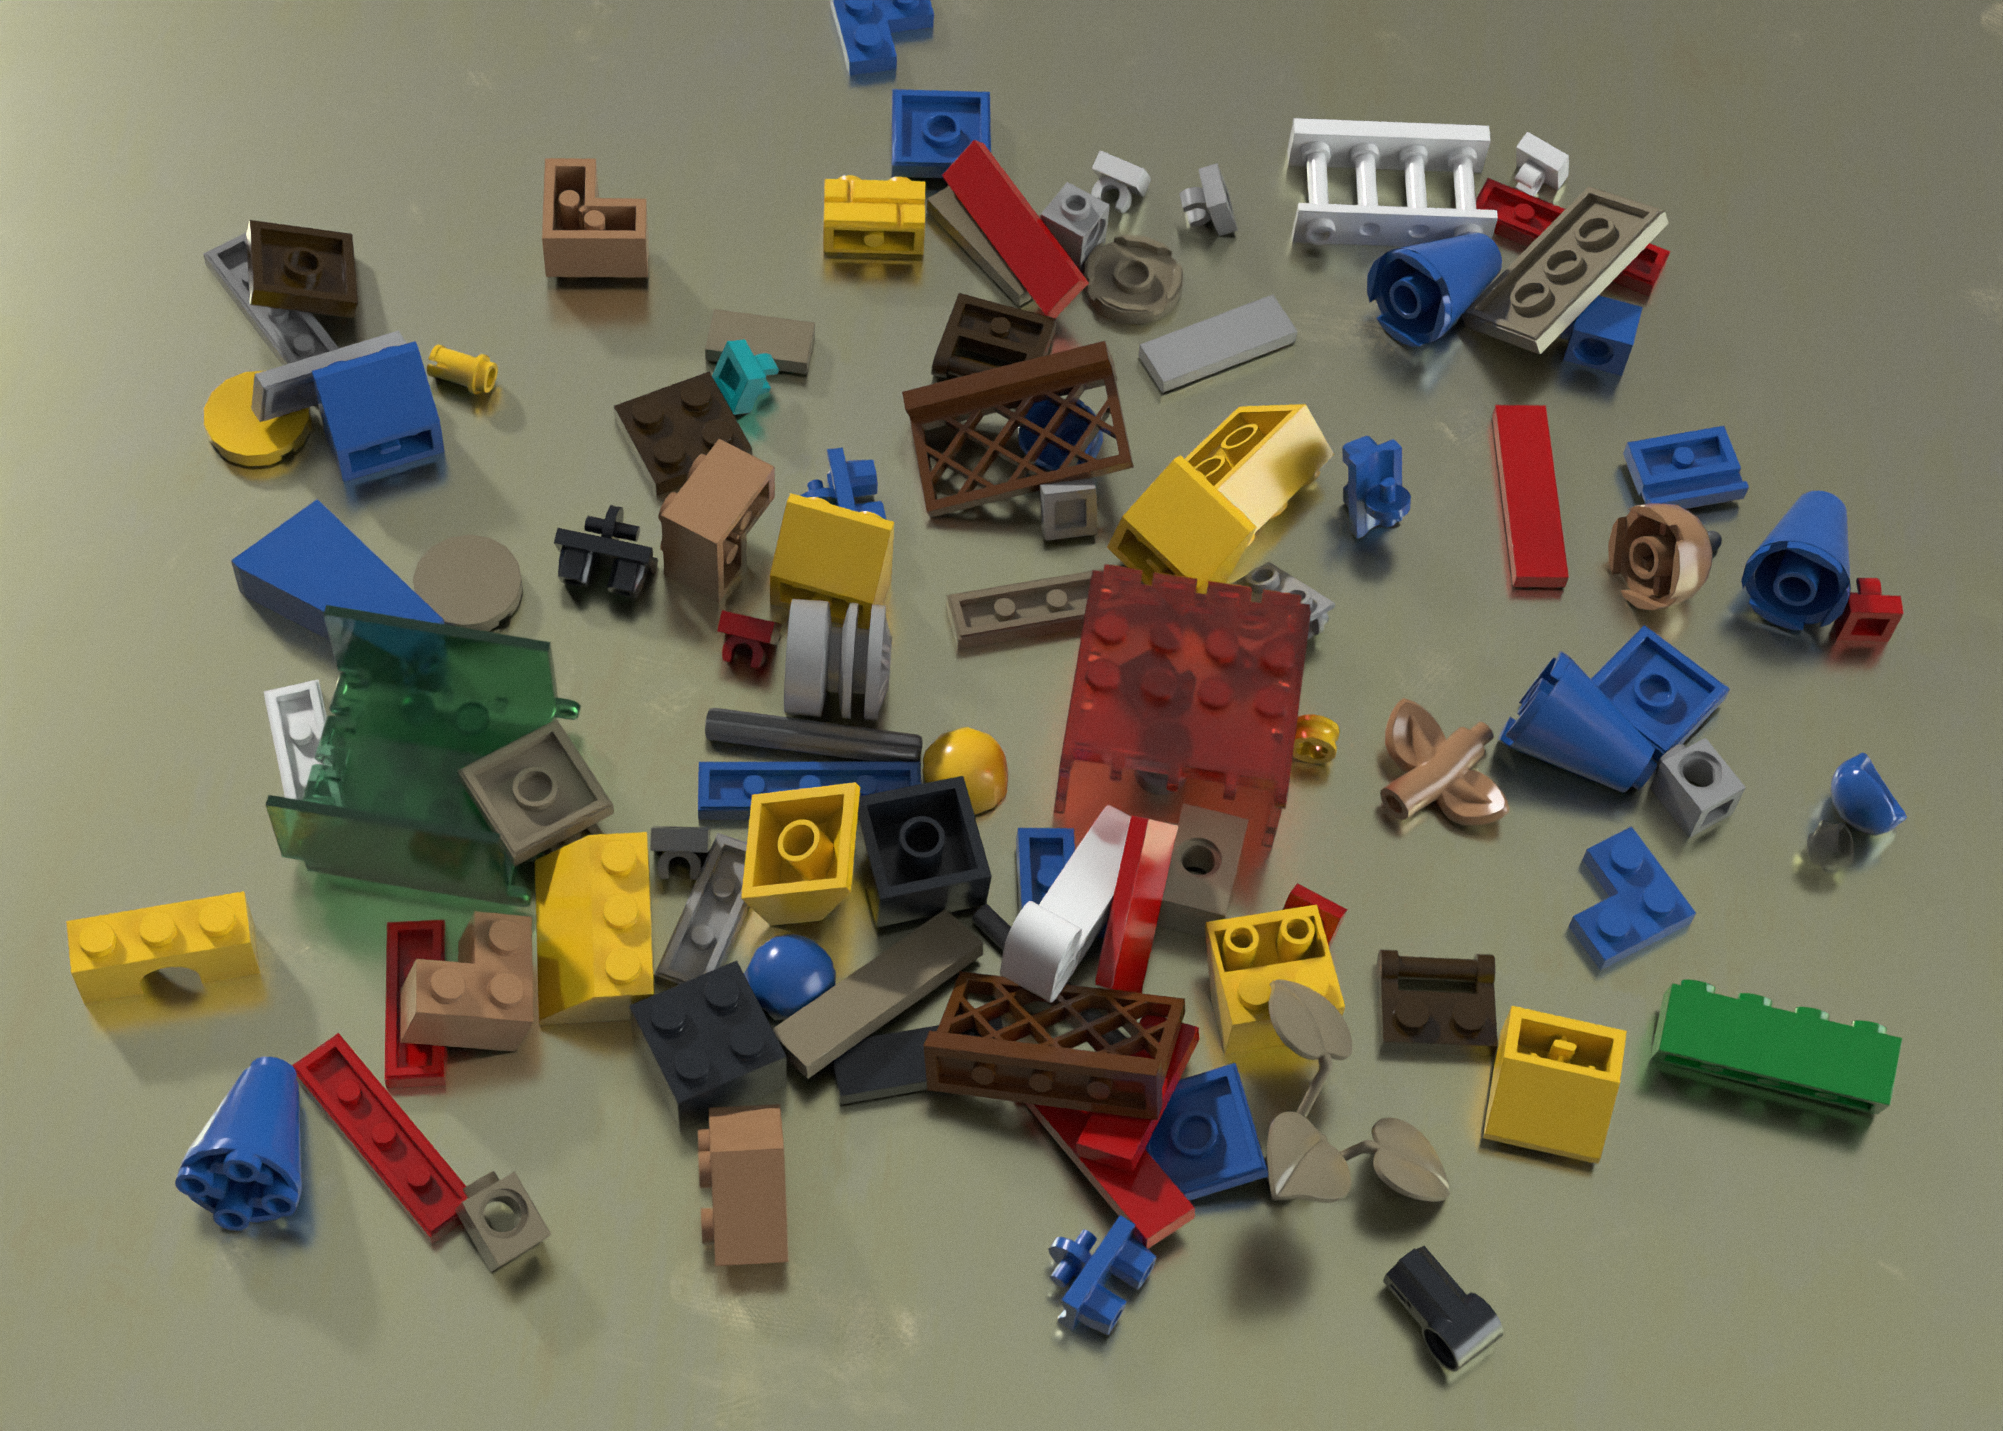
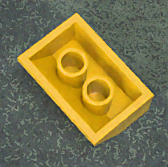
(1262, 458)
(594, 929)

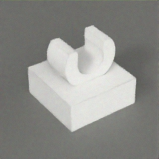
(1539, 165)
(1119, 175)

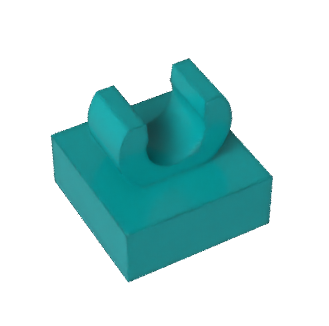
(743, 375)

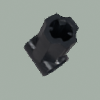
(1452, 1322)

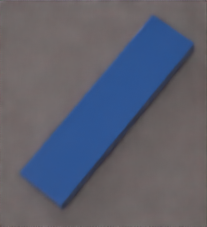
(728, 787)

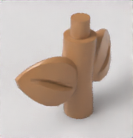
(1439, 768)

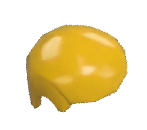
(974, 757)

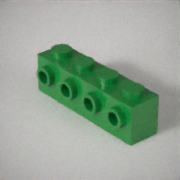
(1777, 1047)

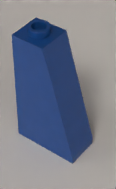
(322, 563)

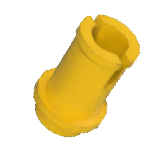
(470, 371)

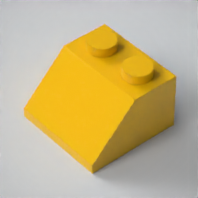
(800, 852)

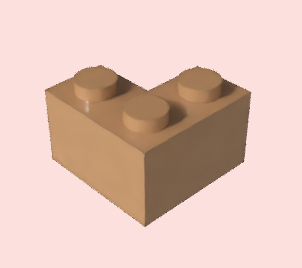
(588, 232)
(711, 517)
(480, 998)
(746, 1170)

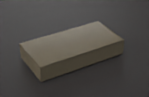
(785, 339)

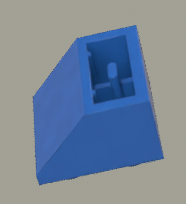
(378, 411)

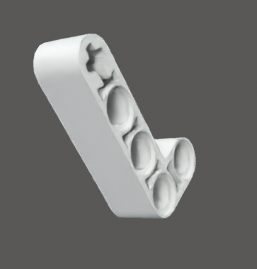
(1057, 933)

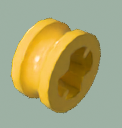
(1315, 739)

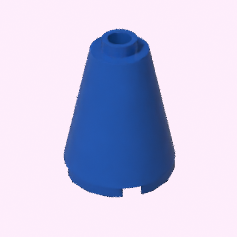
(1431, 285)
(1802, 565)
(1579, 729)

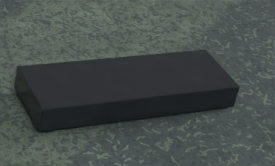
(887, 1064)

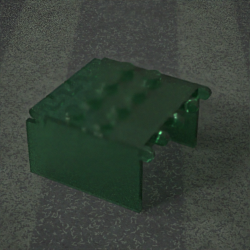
(409, 716)

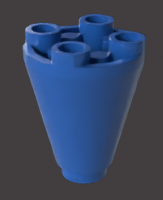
(249, 1150)

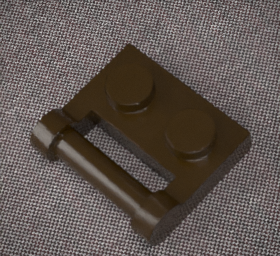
(990, 331)
(1437, 1019)

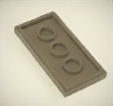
(1565, 269)

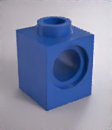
(1603, 335)

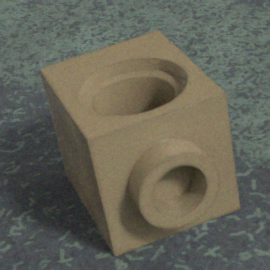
(495, 1246)

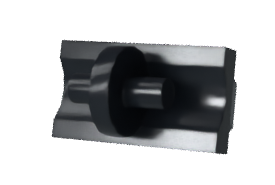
(628, 560)

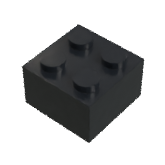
(921, 851)
(708, 1045)

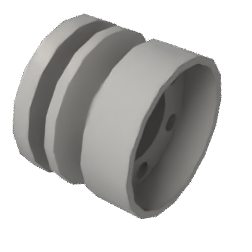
(835, 659)

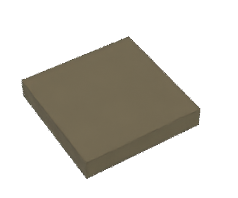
(536, 792)

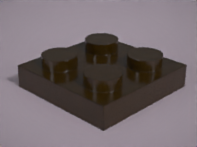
(301, 269)
(675, 427)

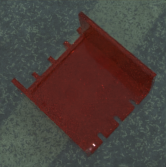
(1188, 684)

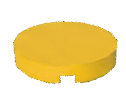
(240, 435)

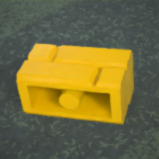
(874, 216)

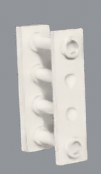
(1393, 147)

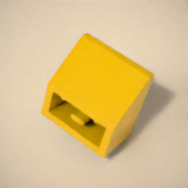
(1182, 529)
(832, 558)
(1253, 952)
(1554, 1084)

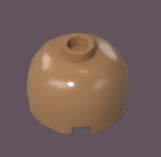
(1660, 555)

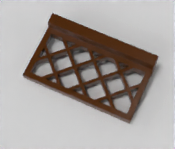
(1009, 388)
(1052, 1070)

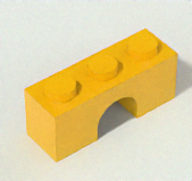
(202, 934)

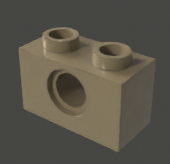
(1213, 844)

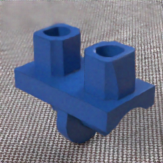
(848, 481)
(1374, 485)
(1116, 1255)

